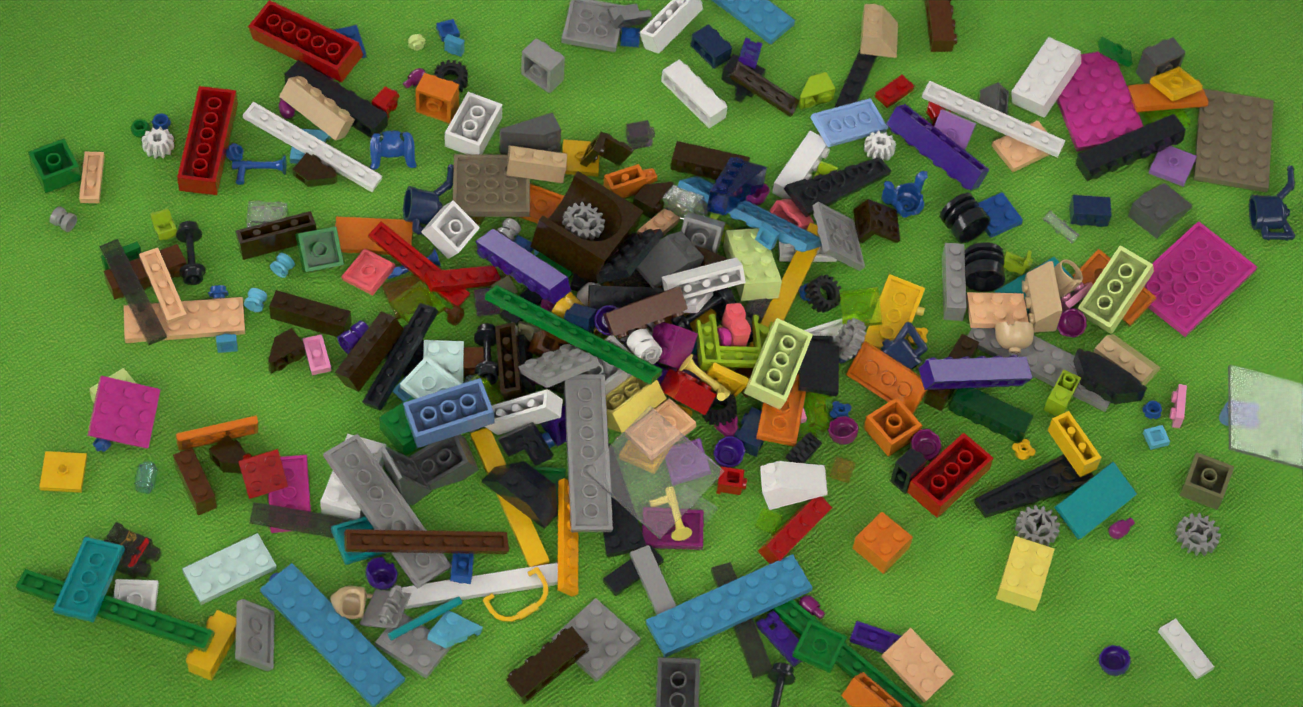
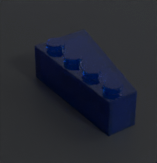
(734, 185)

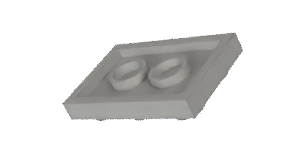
(255, 635)
(413, 648)

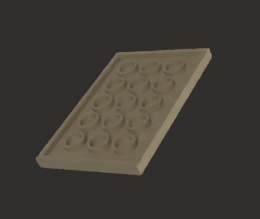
(1234, 141)

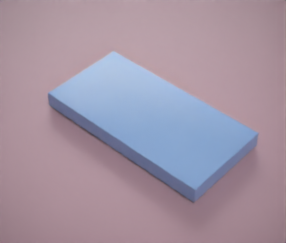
(849, 122)

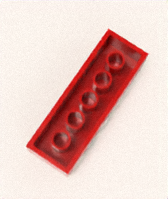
(305, 40)
(207, 140)

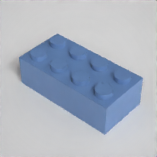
(449, 412)

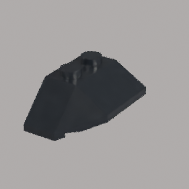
(1107, 378)
(525, 490)

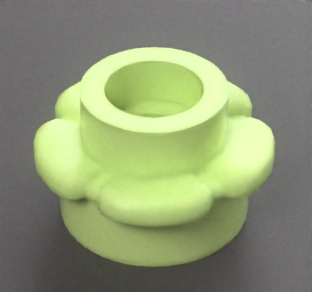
(416, 42)

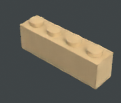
(317, 107)

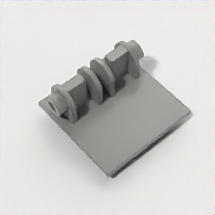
(386, 608)

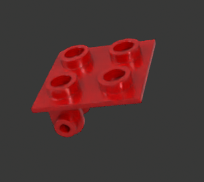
(263, 473)

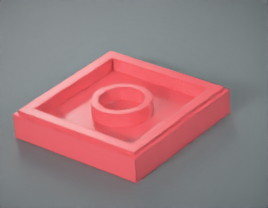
(368, 271)

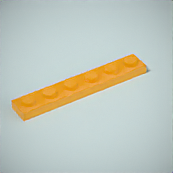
(566, 544)

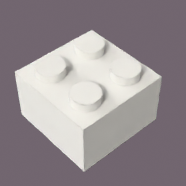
(450, 229)

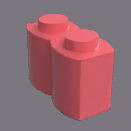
(789, 211)
(735, 321)

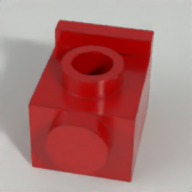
(386, 100)
(731, 481)

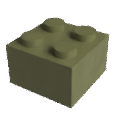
(1206, 481)

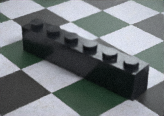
(367, 117)
(1130, 147)

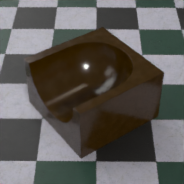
(582, 255)

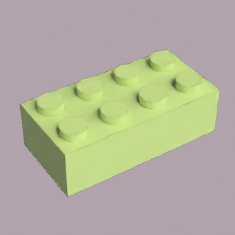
(758, 265)
(1116, 289)
(778, 363)

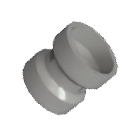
(61, 218)
(509, 228)

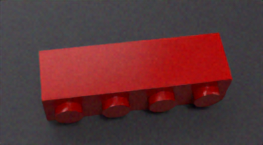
(794, 529)

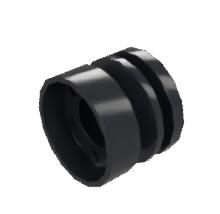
(965, 218)
(984, 267)

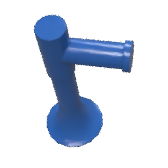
(242, 165)
(402, 270)

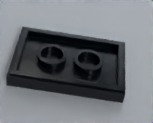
(820, 369)

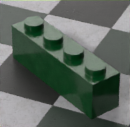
(991, 413)

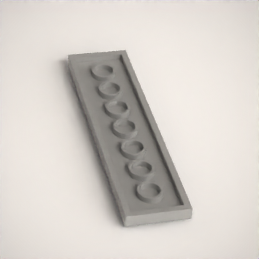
(1044, 360)
(585, 444)
(382, 504)

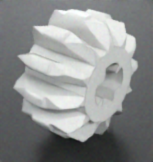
(158, 142)
(879, 145)

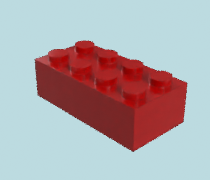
(950, 475)

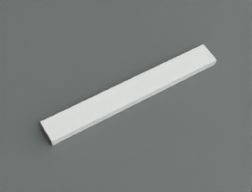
(993, 119)
(309, 144)
(480, 586)

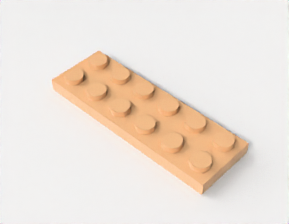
(203, 319)

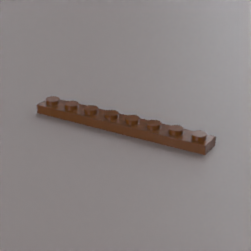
(426, 541)

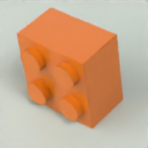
(437, 98)
(892, 426)
(882, 542)

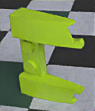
(728, 356)

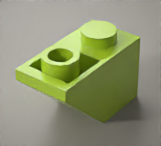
(816, 91)
(1062, 393)

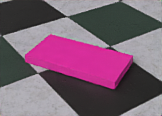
(297, 493)

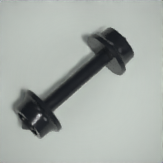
(188, 233)
(724, 296)
(486, 337)
(782, 675)

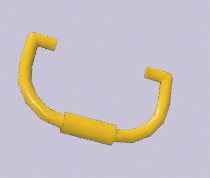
(526, 611)

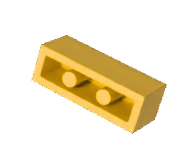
(1074, 444)
(207, 663)

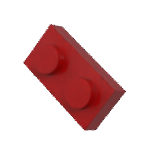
(894, 91)

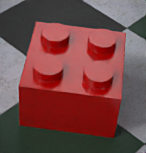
(688, 390)

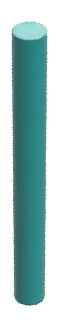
(424, 618)

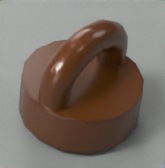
(455, 315)

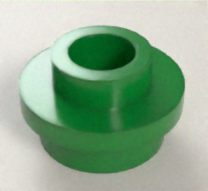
(139, 124)

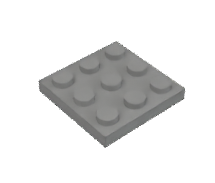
(590, 25)
(838, 236)
(558, 365)
(606, 638)

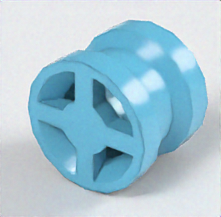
(282, 265)
(255, 300)

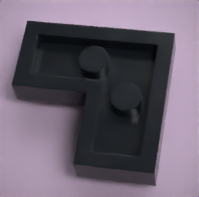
(527, 439)

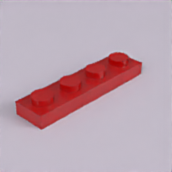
(461, 278)

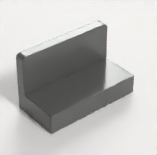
(628, 16)
(995, 97)

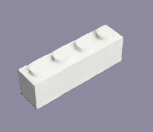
(669, 23)
(694, 93)
(802, 163)
(706, 278)
(523, 410)

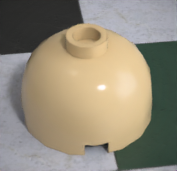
(1014, 336)

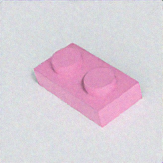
(1079, 293)
(317, 354)
(1178, 398)

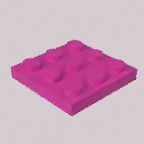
(124, 412)

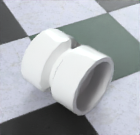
(644, 346)

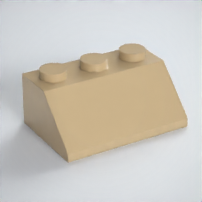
(878, 32)
(536, 164)
(1042, 298)
(1127, 358)

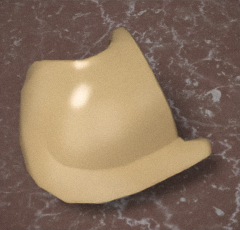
(1064, 282)
(350, 601)

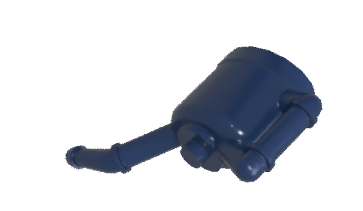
(423, 205)
(1271, 212)
(901, 349)

